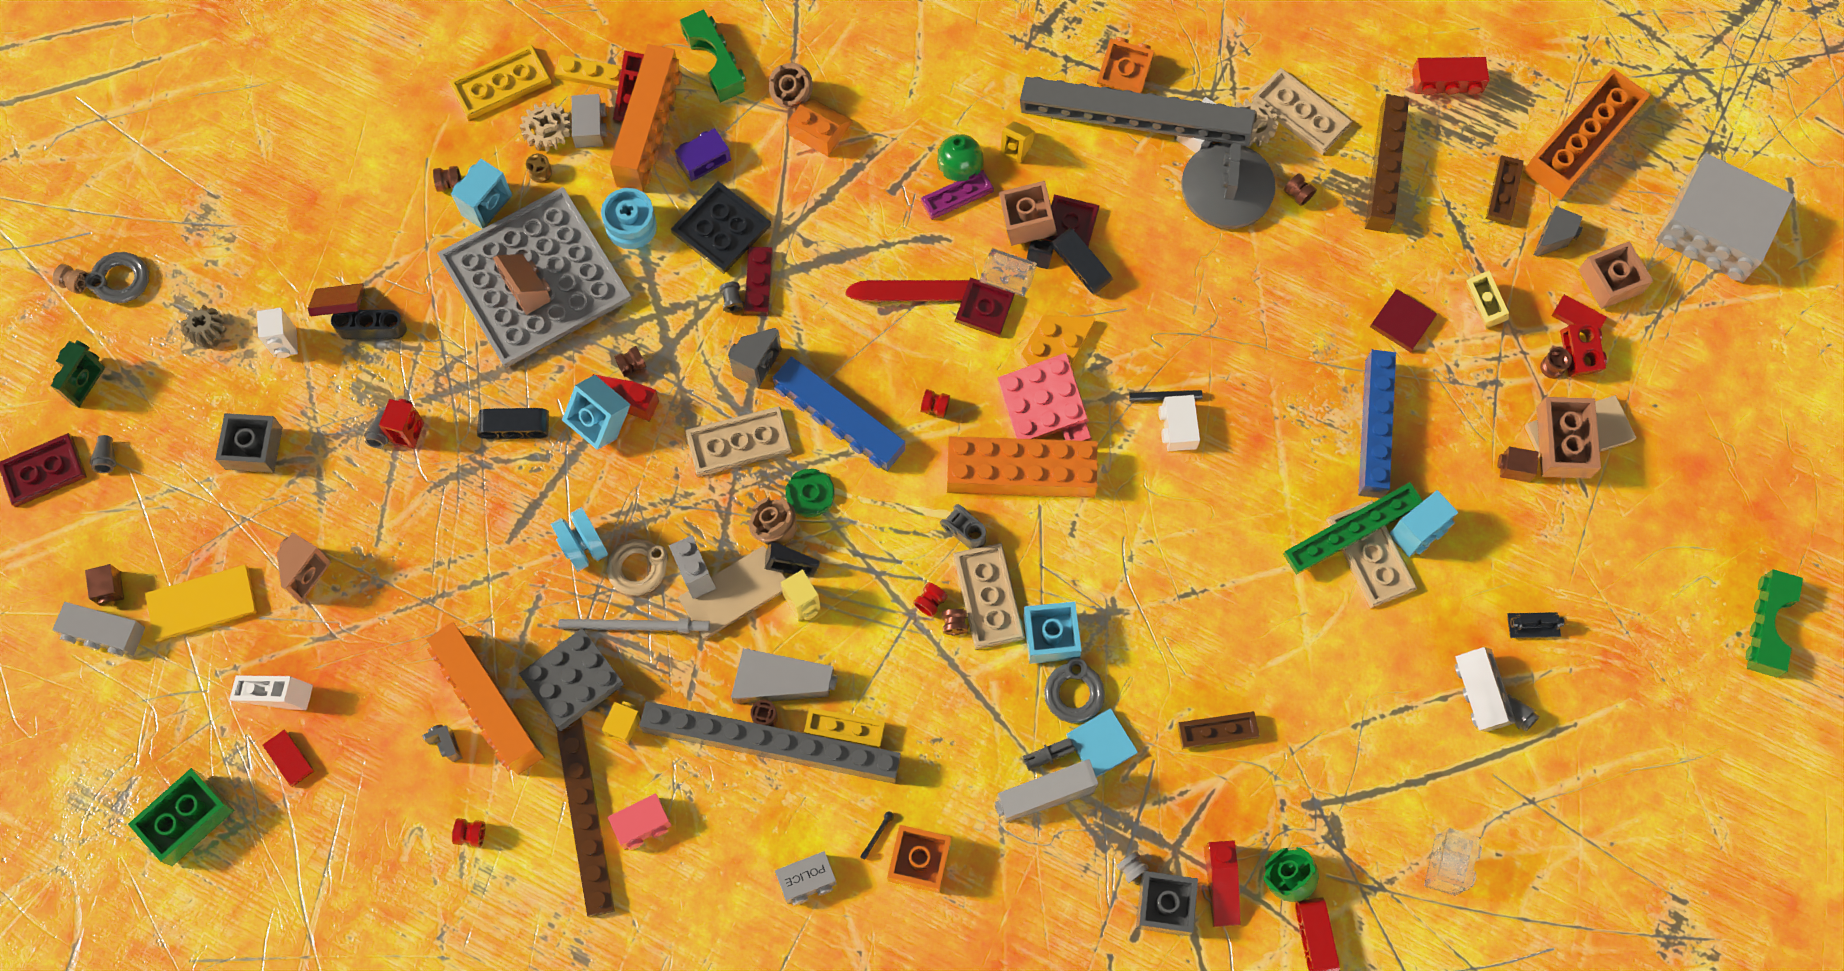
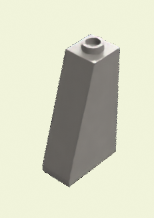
(780, 678)
(1047, 791)

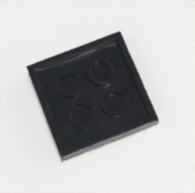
(721, 227)

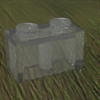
(1008, 272)

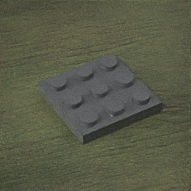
(571, 679)

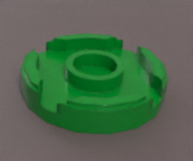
(810, 492)

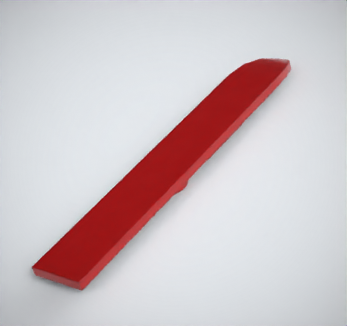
(907, 290)

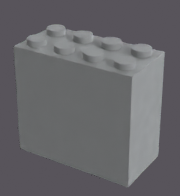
(1724, 218)

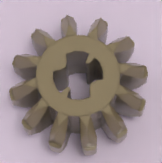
(203, 326)

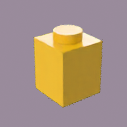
(621, 722)

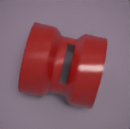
(940, 406)
(930, 599)
(468, 832)

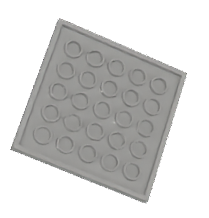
(565, 256)

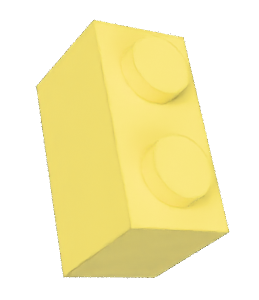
(1487, 299)
(801, 596)

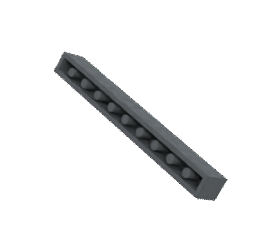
(1137, 111)
(770, 742)

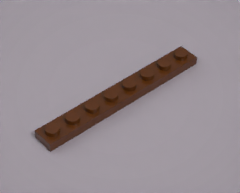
(585, 819)

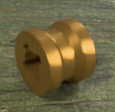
(536, 162)

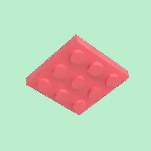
(1043, 398)

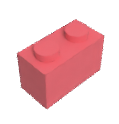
(640, 822)

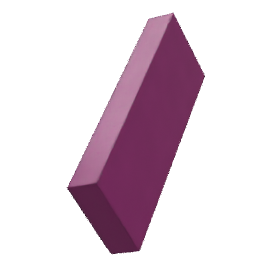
(957, 195)

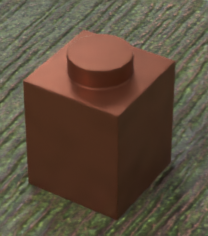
(1518, 464)
(104, 585)

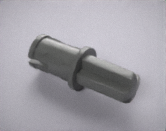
(1048, 754)

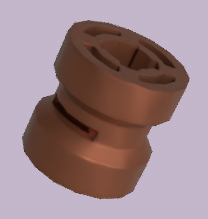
(446, 178)
(1300, 189)
(630, 361)
(1555, 362)
(764, 718)

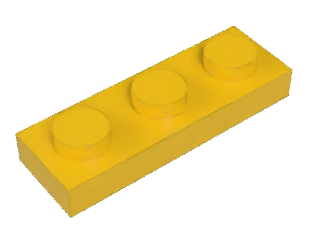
(588, 72)
(844, 727)

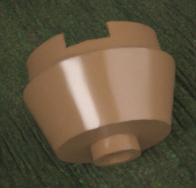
(790, 85)
(773, 521)

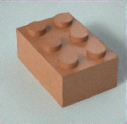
(1568, 437)

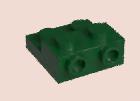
(78, 372)

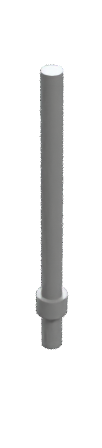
(683, 625)

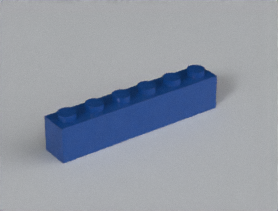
(839, 414)
(1377, 424)

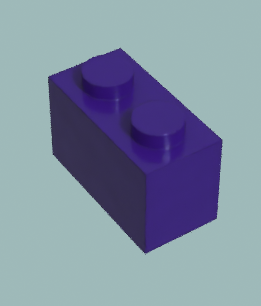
(702, 154)

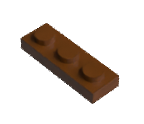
(1504, 189)
(1218, 730)

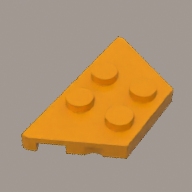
(1055, 337)

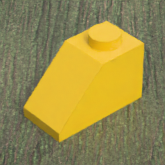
(1016, 141)

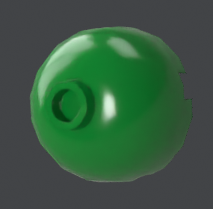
(960, 157)
(1291, 874)

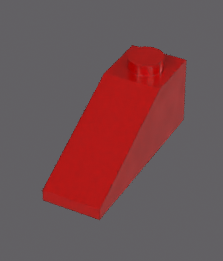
(629, 72)
(642, 398)
(1223, 882)

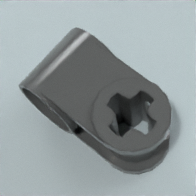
(961, 524)

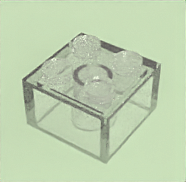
(1453, 862)

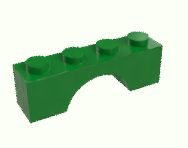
(701, 34)
(1767, 651)

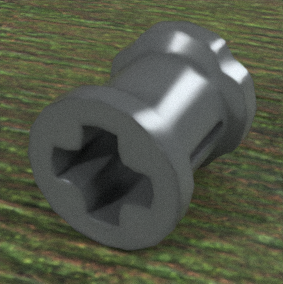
(731, 297)

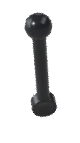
(888, 816)

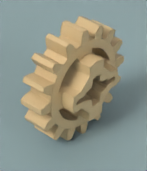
(1264, 124)
(545, 126)

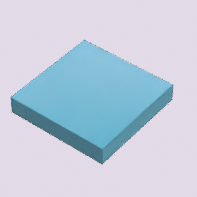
(1102, 742)

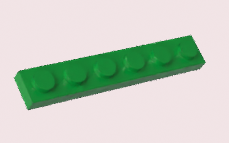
(1352, 528)

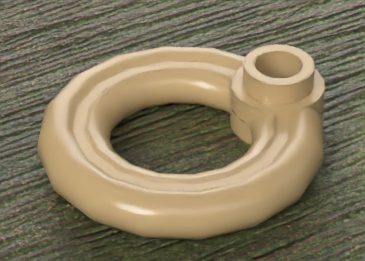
(630, 547)

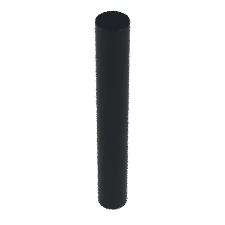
(1160, 395)

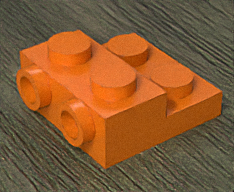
(1125, 65)

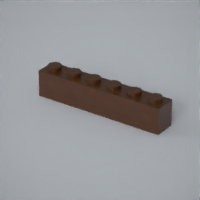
(1387, 163)

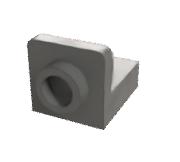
(448, 746)

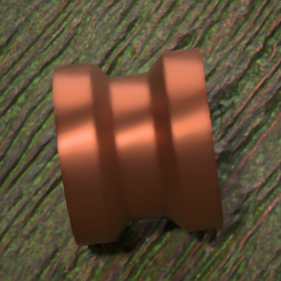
(954, 622)

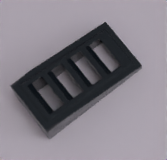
(787, 560)

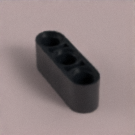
(1081, 261)
(378, 330)
(513, 423)

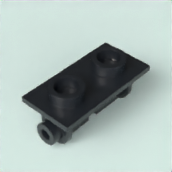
(1535, 625)

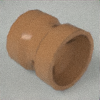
(66, 276)

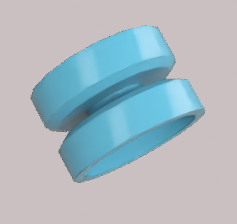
(629, 218)
(579, 539)

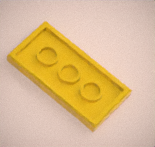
(500, 82)
(200, 603)

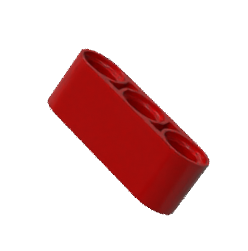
(1317, 935)

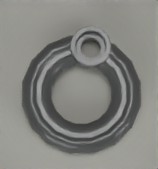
(100, 269)
(1093, 681)

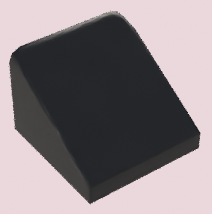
(1040, 252)

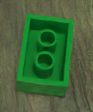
(181, 817)

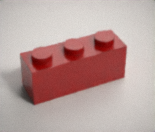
(1450, 75)

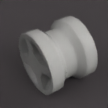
(1132, 867)

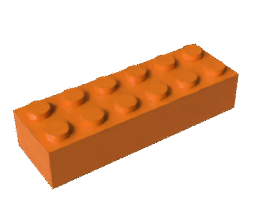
(645, 118)
(1586, 133)
(1022, 467)
(487, 703)

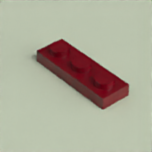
(758, 281)

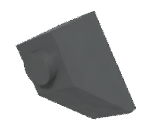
(1558, 231)

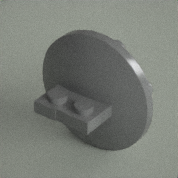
(1228, 185)

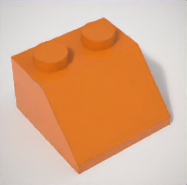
(818, 126)

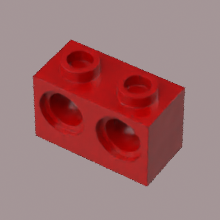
(1578, 349)
(401, 423)

